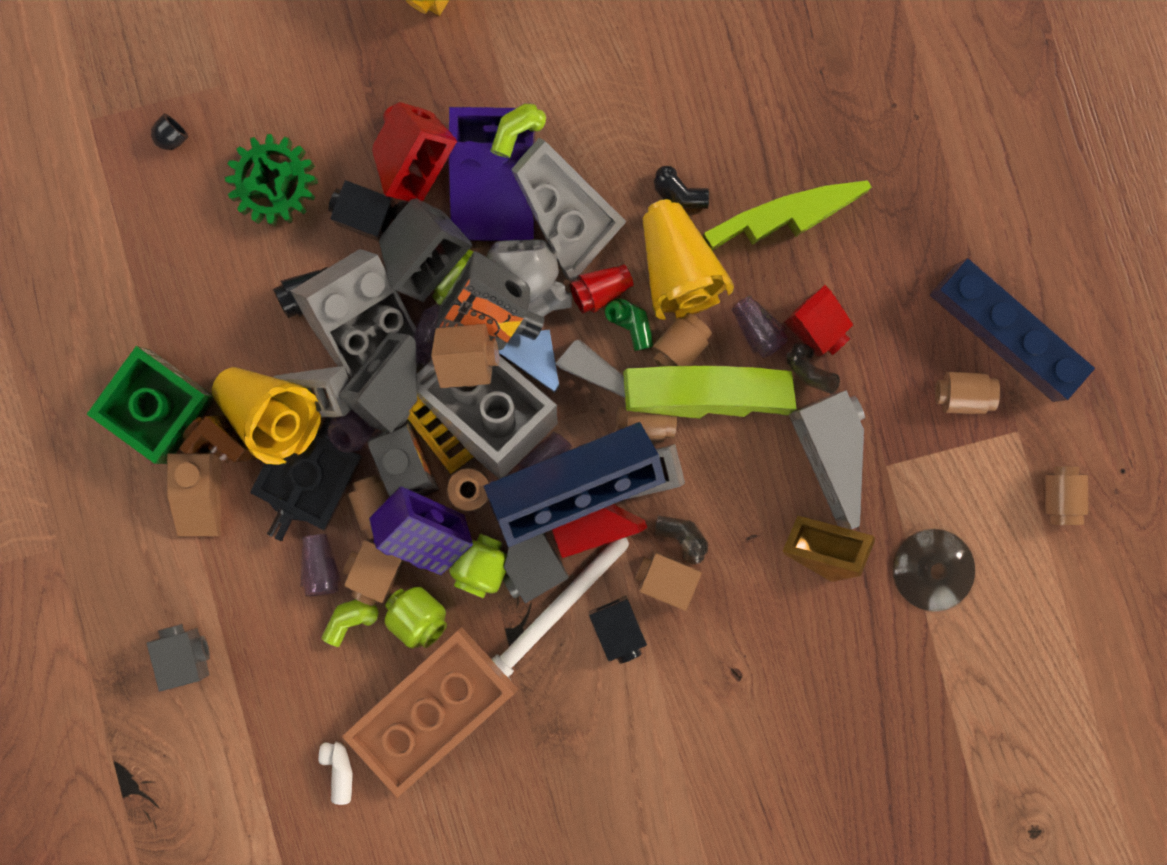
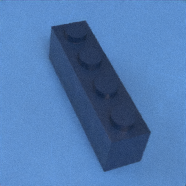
(1012, 331)
(574, 484)

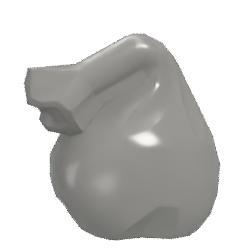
(538, 267)

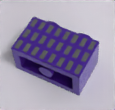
(420, 531)

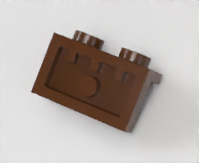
(216, 435)

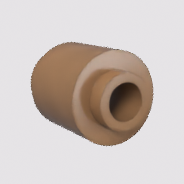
(682, 342)
(967, 393)
(656, 425)
(454, 489)
(1066, 496)
(366, 500)

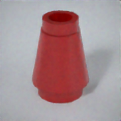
(600, 287)

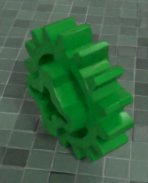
(255, 184)

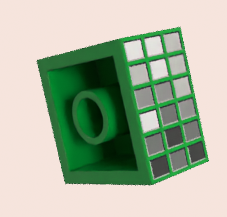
(150, 405)

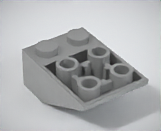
(353, 309)

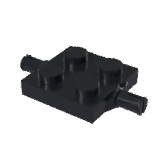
(307, 484)

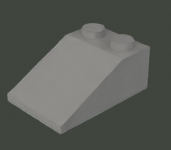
(492, 420)
(834, 446)

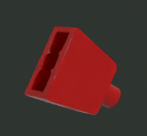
(410, 151)

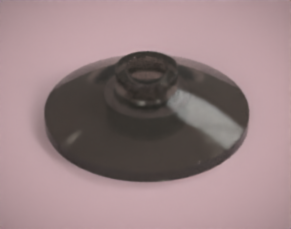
(914, 564)

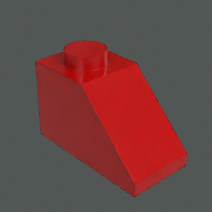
(821, 322)
(596, 530)

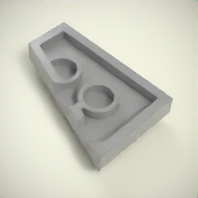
(566, 208)

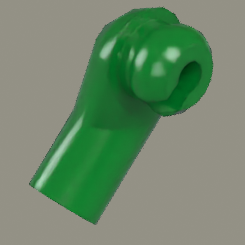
(632, 319)

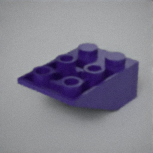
(483, 190)

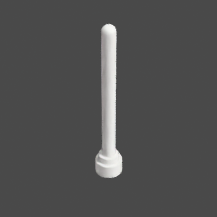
(560, 606)

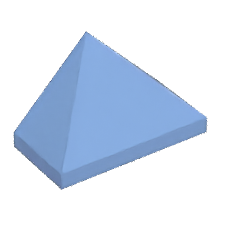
(534, 357)

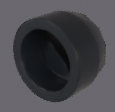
(168, 133)

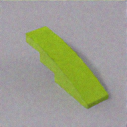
(796, 210)
(708, 389)

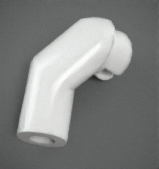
(342, 772)

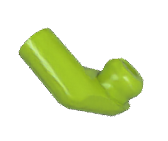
(514, 123)
(346, 616)

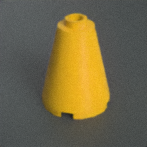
(680, 263)
(267, 413)

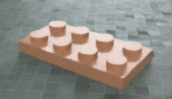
(430, 712)

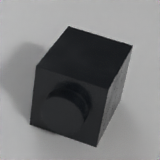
(361, 210)
(618, 630)

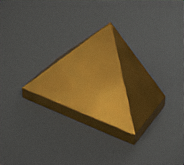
(828, 549)

